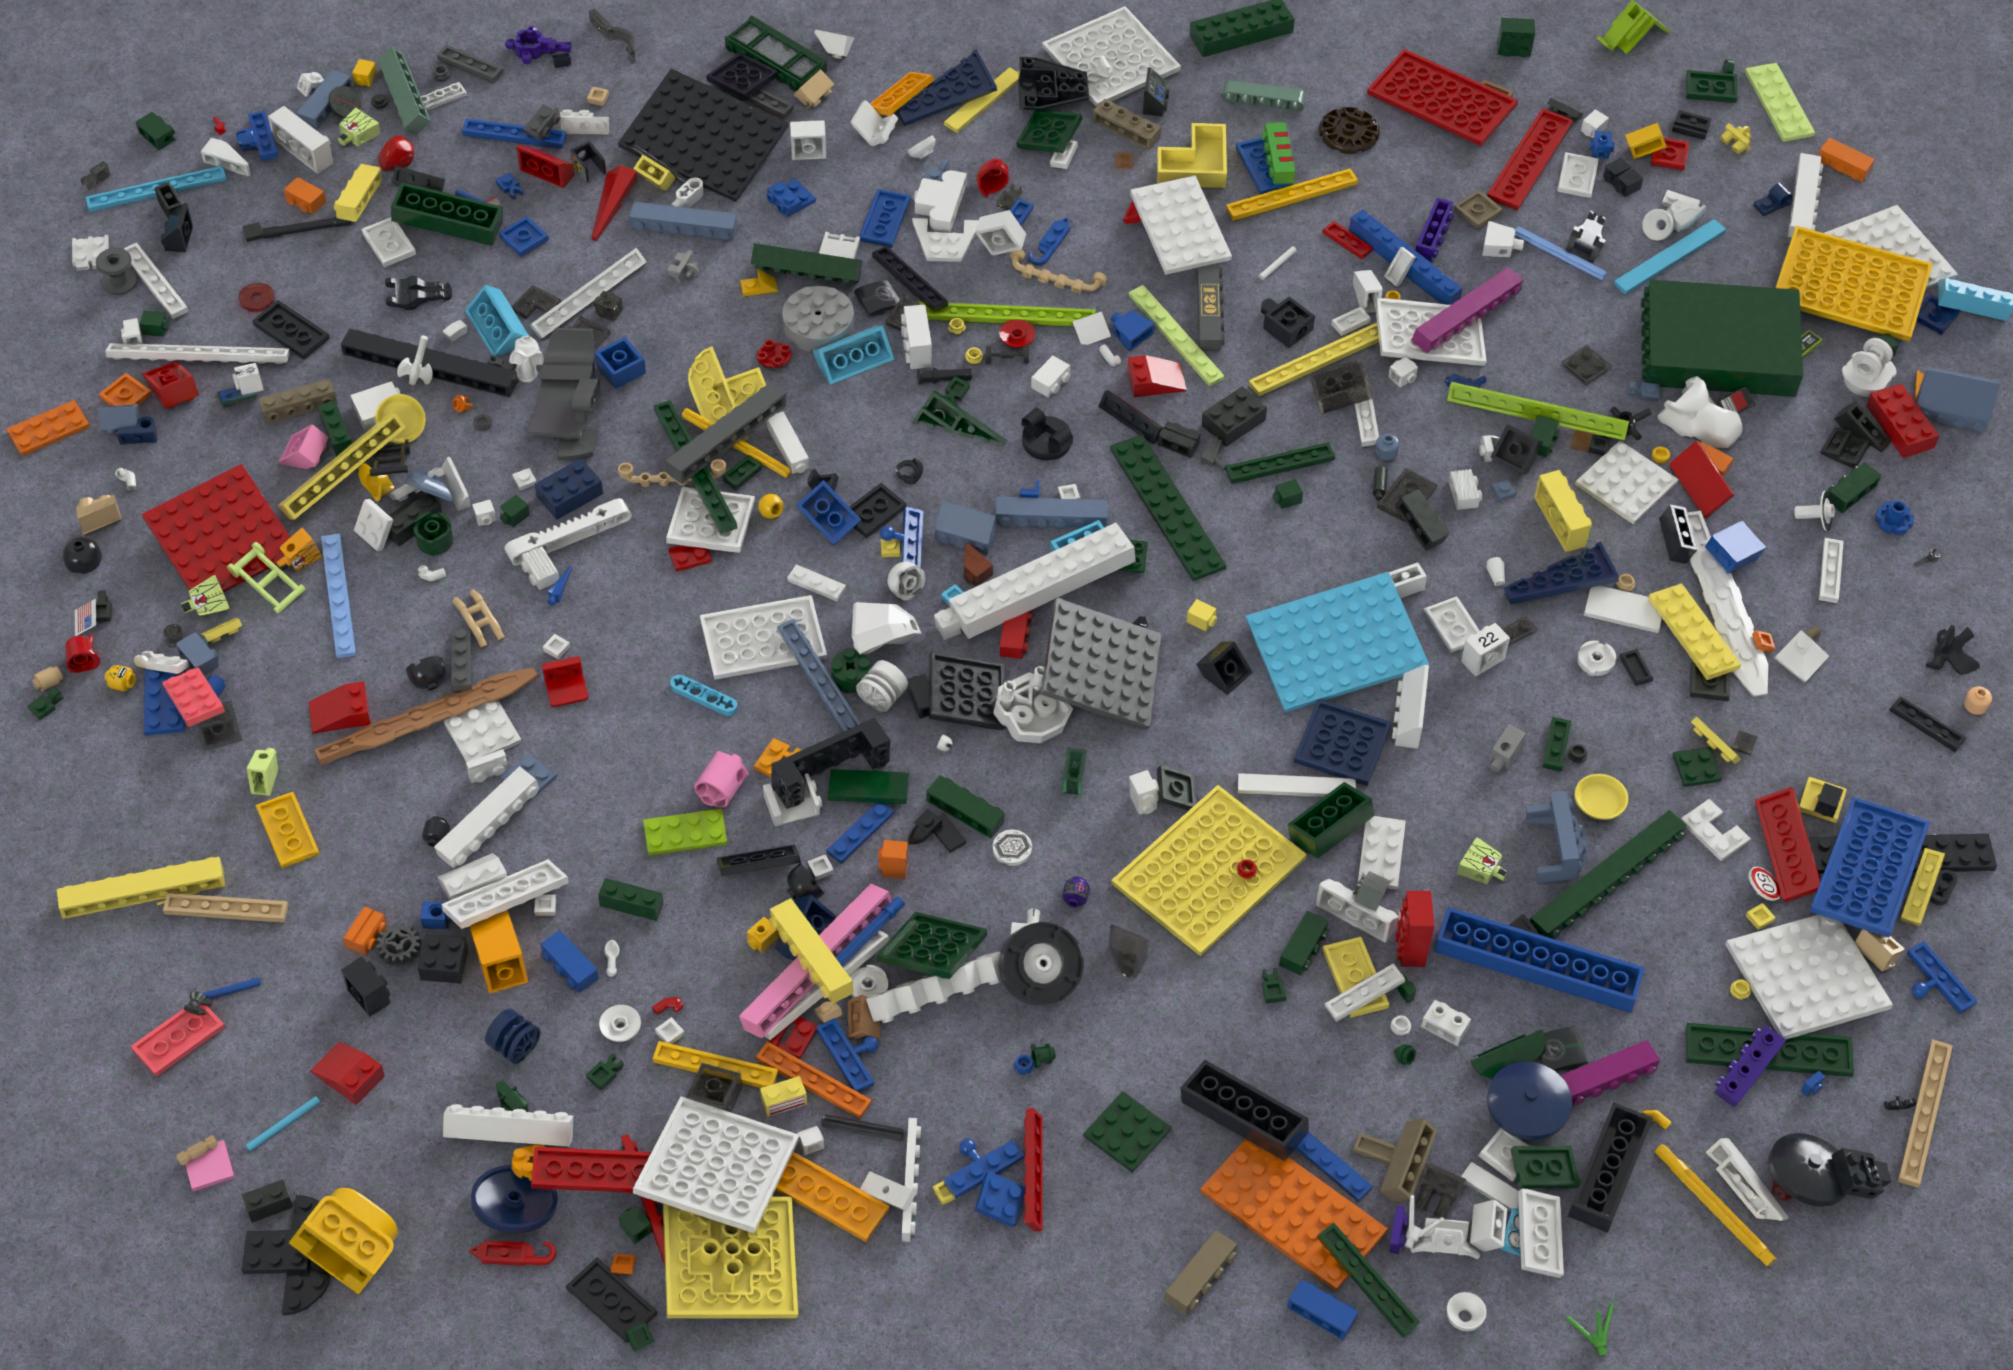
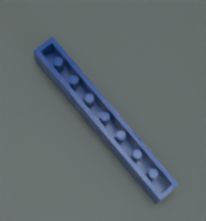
(1421, 271)

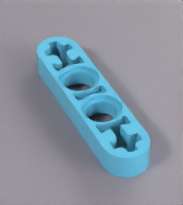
(705, 693)

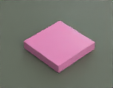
(210, 1168)

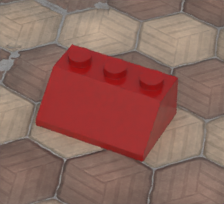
(544, 166)

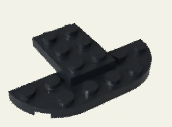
(271, 1253)

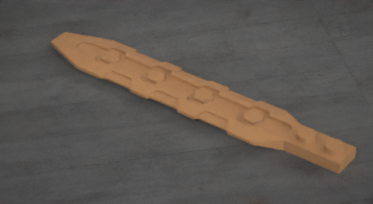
(425, 715)

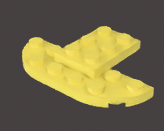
(714, 393)

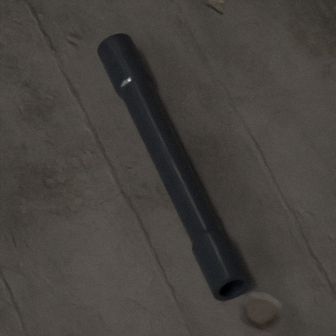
(277, 231)

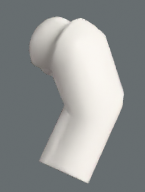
(430, 576)

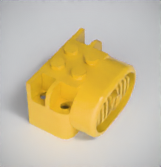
(347, 1237)

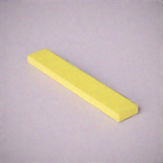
(977, 106)

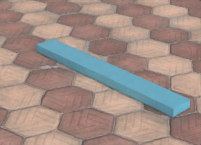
(147, 190)
(1669, 256)

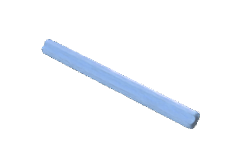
(1560, 253)

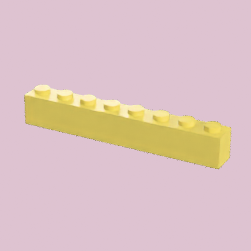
(341, 466)
(140, 887)

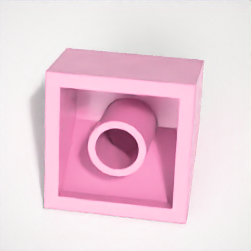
(304, 448)

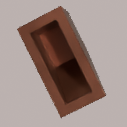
(976, 566)

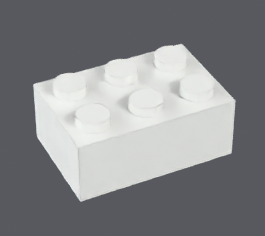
(917, 337)

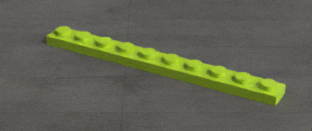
(1006, 313)
(1531, 409)

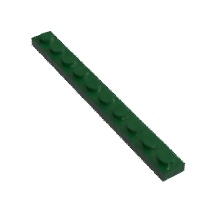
(702, 480)

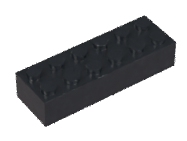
(1244, 1110)
(1610, 1167)

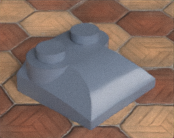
(429, 485)

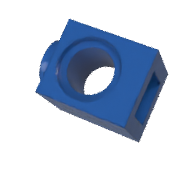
(430, 910)

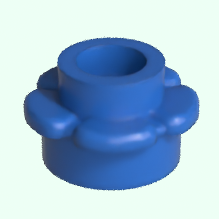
(1024, 1059)

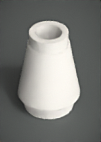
(1495, 568)

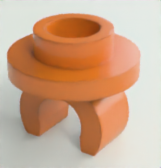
(460, 404)

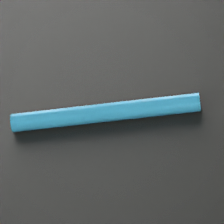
(282, 1124)

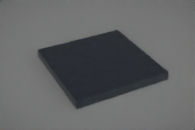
(964, 690)

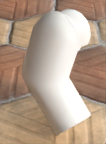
(1106, 353)
(127, 477)

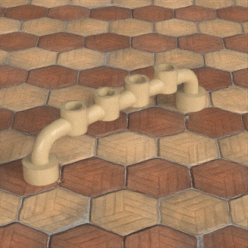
(1099, 279)
(625, 471)

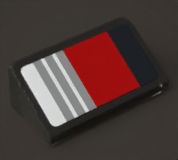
(1737, 401)

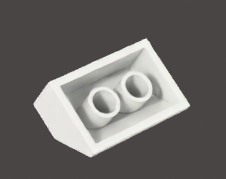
(472, 876)

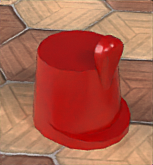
(80, 654)

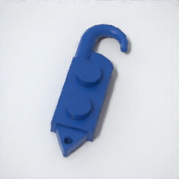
(1051, 241)

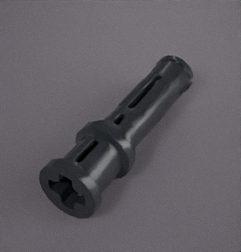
(942, 375)

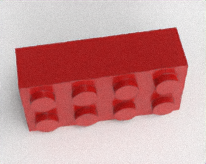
(1902, 420)
(1414, 929)

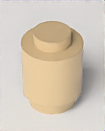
(47, 678)

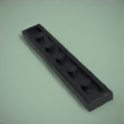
(910, 279)

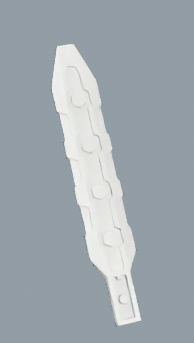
(1728, 611)

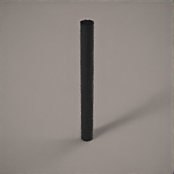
(677, 175)

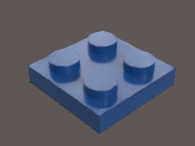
(523, 236)
(1000, 1199)

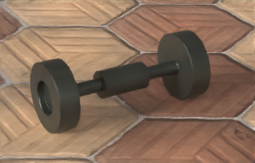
(1008, 354)

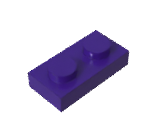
(1397, 1237)

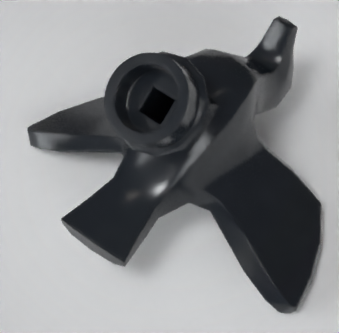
(1950, 650)

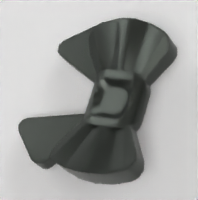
(196, 1000)

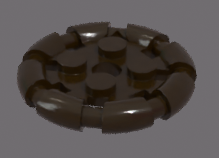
(1353, 119)

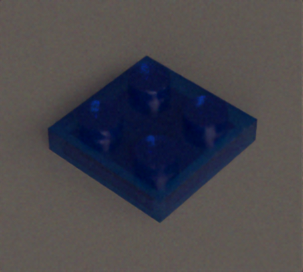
(1935, 316)

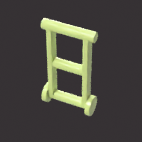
(236, 570)

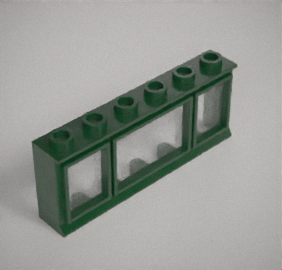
(774, 49)

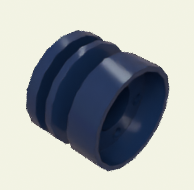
(512, 1035)

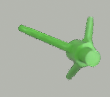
(1600, 1338)

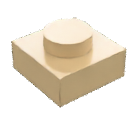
(598, 96)
(828, 1011)

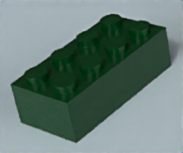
(1331, 820)

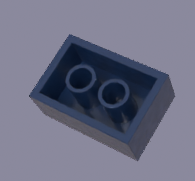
(568, 488)

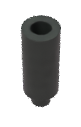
(1380, 482)

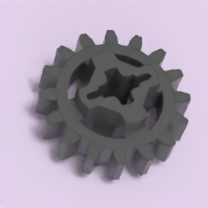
(391, 950)

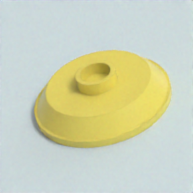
(408, 411)
(1601, 796)

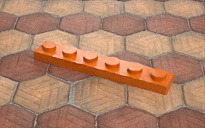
(814, 1080)

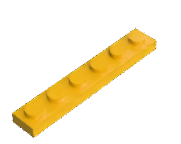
(691, 1060)

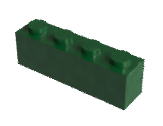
(965, 806)

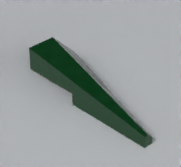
(946, 414)

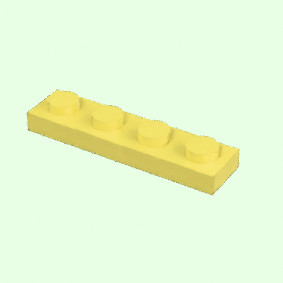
(1922, 887)

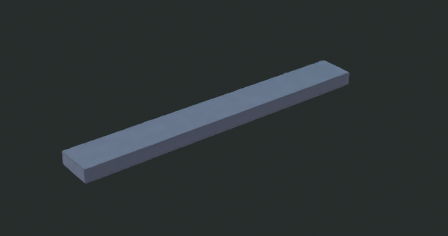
(818, 675)

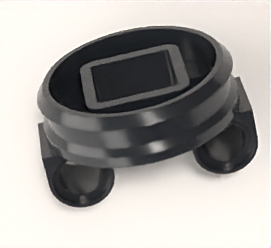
(1034, 425)

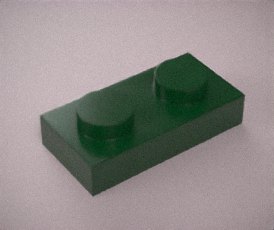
(742, 472)

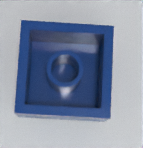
(620, 362)

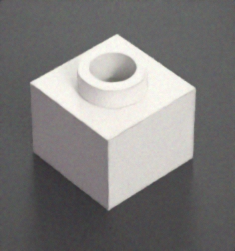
(484, 512)

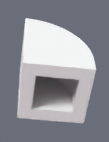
(811, 1140)

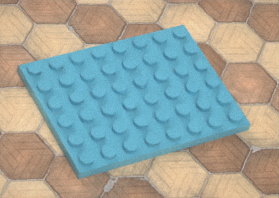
(1336, 641)

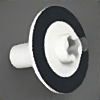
(1824, 511)

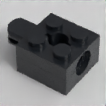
(1287, 320)

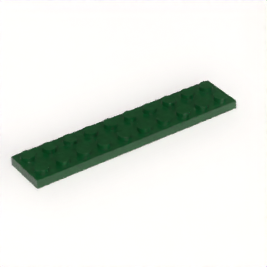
(1168, 507)

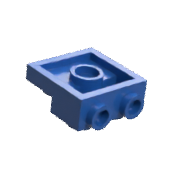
(790, 197)

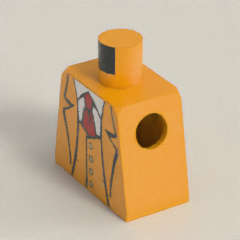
(298, 551)

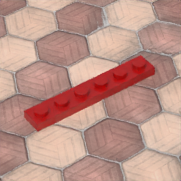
(1034, 1170)

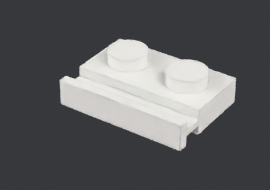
(487, 766)

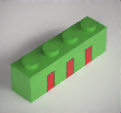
(1279, 153)

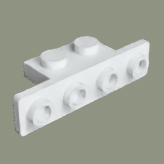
(582, 123)

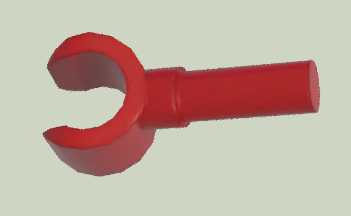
(219, 128)

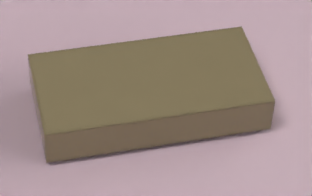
(1374, 1149)

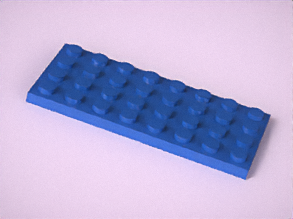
(1870, 867)

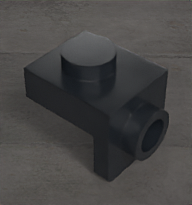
(815, 479)

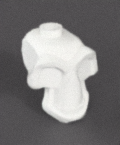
(526, 357)

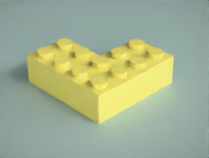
(1204, 159)

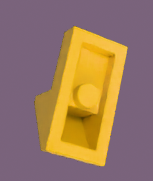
(763, 284)

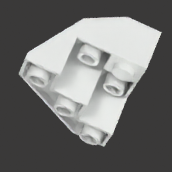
(881, 625)

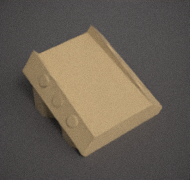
(97, 513)

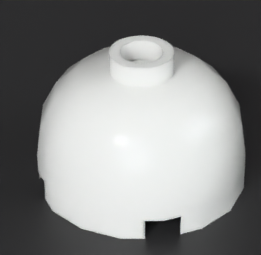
(905, 577)

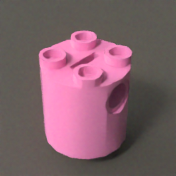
(721, 779)

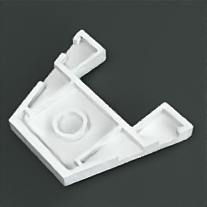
(944, 246)

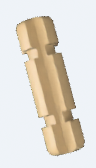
(197, 1150)

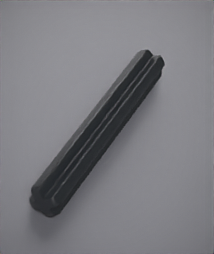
(863, 1127)

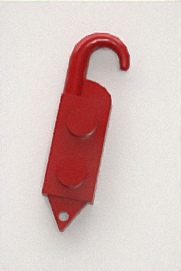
(511, 1253)

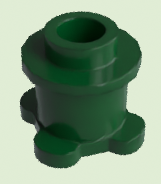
(1042, 1054)

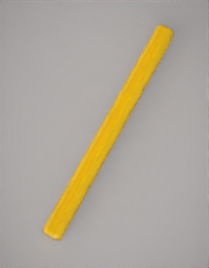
(742, 446)

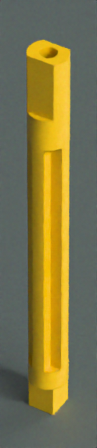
(1715, 1205)

